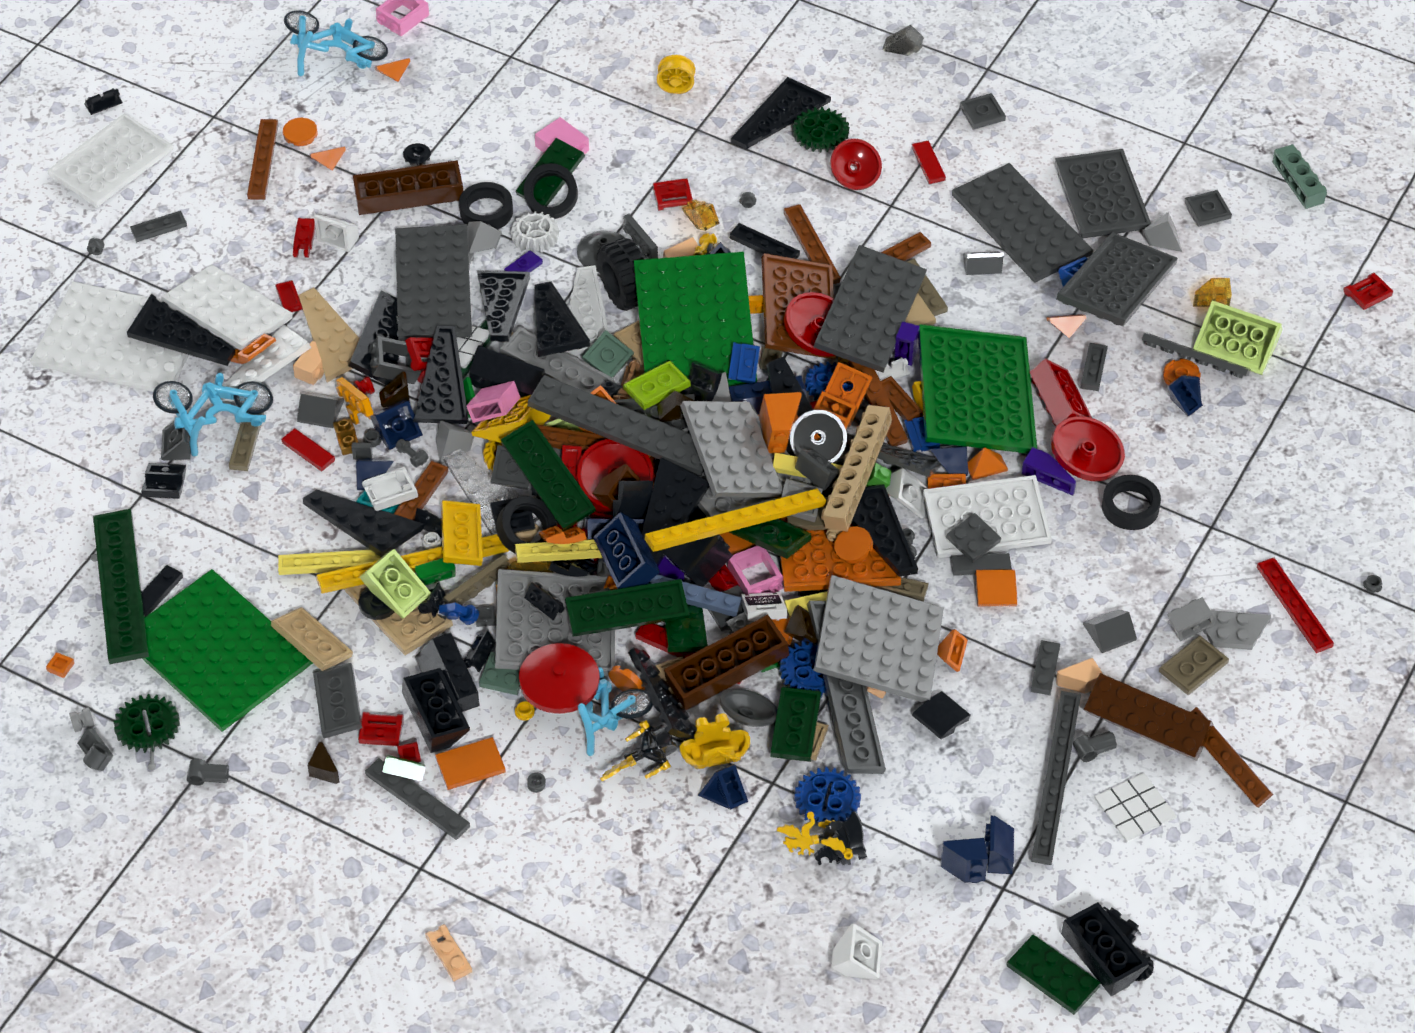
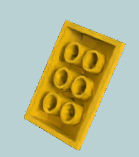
(519, 415)

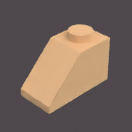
(309, 365)
(1080, 676)

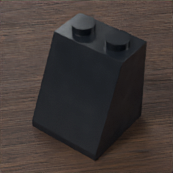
(700, 558)

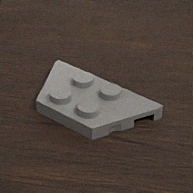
(1236, 629)

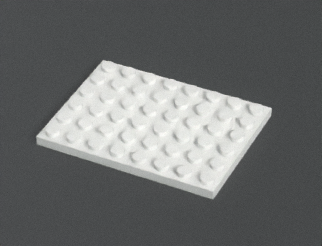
(92, 341)

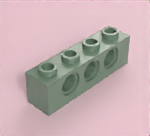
(1299, 176)

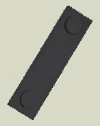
(762, 242)
(160, 588)

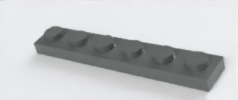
(1203, 358)
(419, 800)

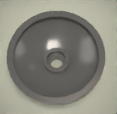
(590, 244)
(827, 424)
(748, 707)

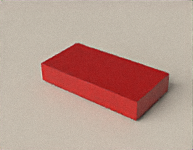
(288, 296)

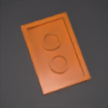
(470, 763)

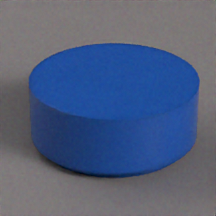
(472, 615)

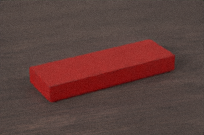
(928, 162)
(308, 449)

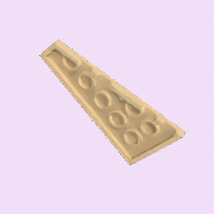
(330, 332)
(410, 631)

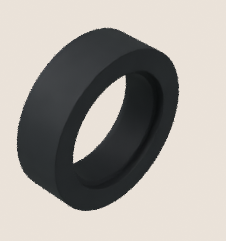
(551, 170)
(486, 190)
(527, 503)
(1126, 520)

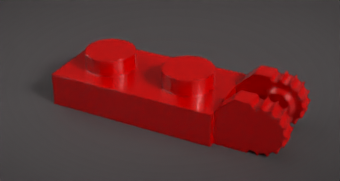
(304, 236)

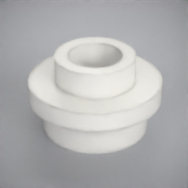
(431, 537)

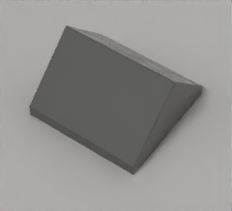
(983, 263)
(319, 409)
(175, 444)
(816, 468)
(1111, 630)

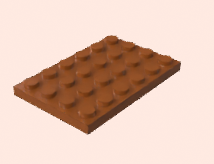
(781, 282)

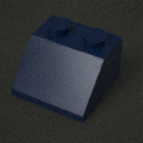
(396, 424)
(965, 859)

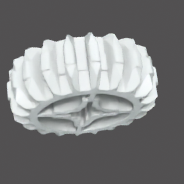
(535, 236)

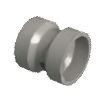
(81, 719)

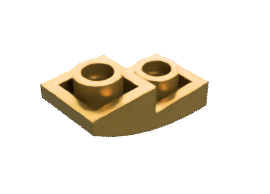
(345, 435)

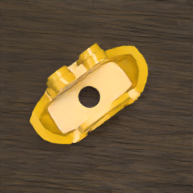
(714, 743)

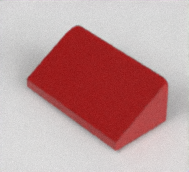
(723, 580)

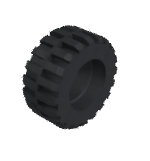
(617, 271)

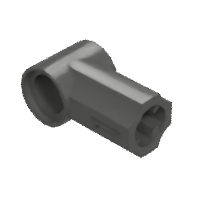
(1090, 747)
(201, 772)

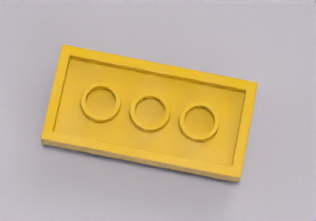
(461, 533)

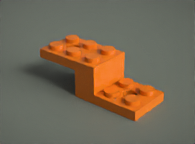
(841, 402)

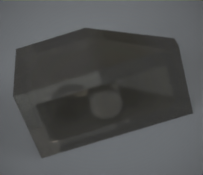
(904, 41)

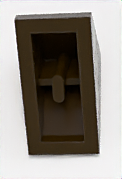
(395, 391)
(670, 407)
(801, 626)
(322, 766)

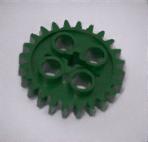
(820, 129)
(159, 714)

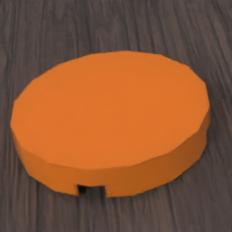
(300, 131)
(1175, 369)
(853, 545)
(625, 679)

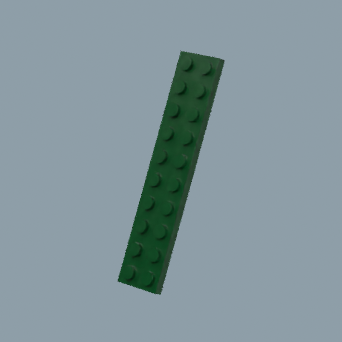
(120, 586)

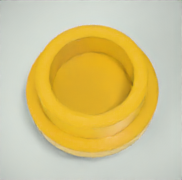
(524, 711)

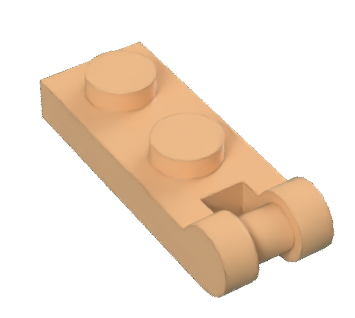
(449, 953)

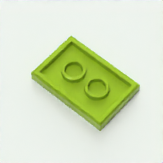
(656, 385)

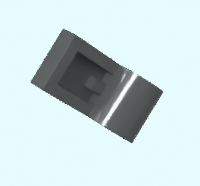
(96, 751)

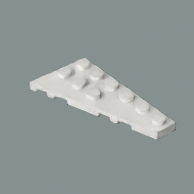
(588, 306)
(276, 356)

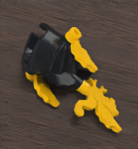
(654, 745)
(839, 837)

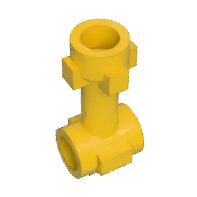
(704, 241)

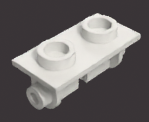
(895, 369)

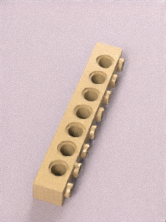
(857, 468)

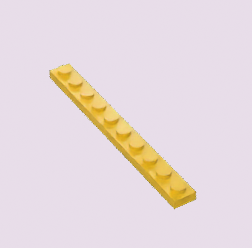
(734, 520)
(350, 576)

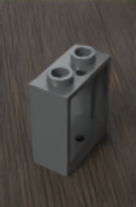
(389, 370)

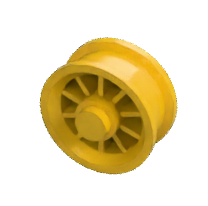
(676, 74)

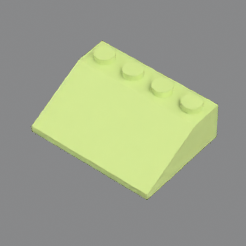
(1238, 336)

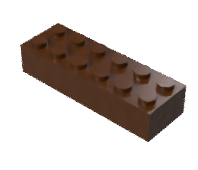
(408, 187)
(726, 662)
(1148, 716)

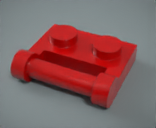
(672, 189)
(1370, 295)
(418, 349)
(381, 733)

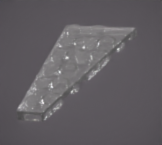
(477, 485)

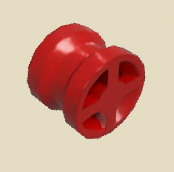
(364, 385)

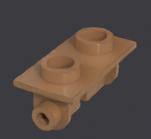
(631, 372)

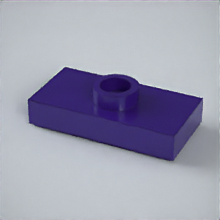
(525, 263)

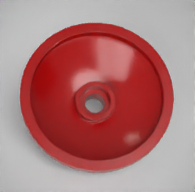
(863, 158)

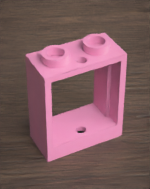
(419, 12)
(750, 558)

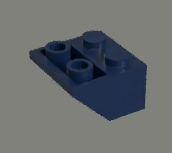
(999, 846)

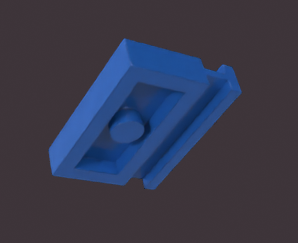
(744, 363)
(916, 435)

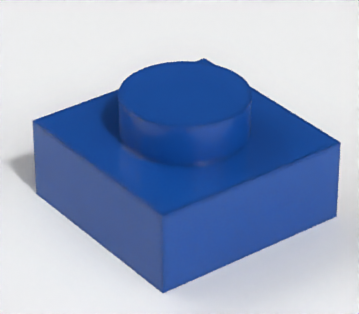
(452, 610)

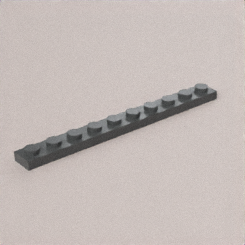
(1056, 778)

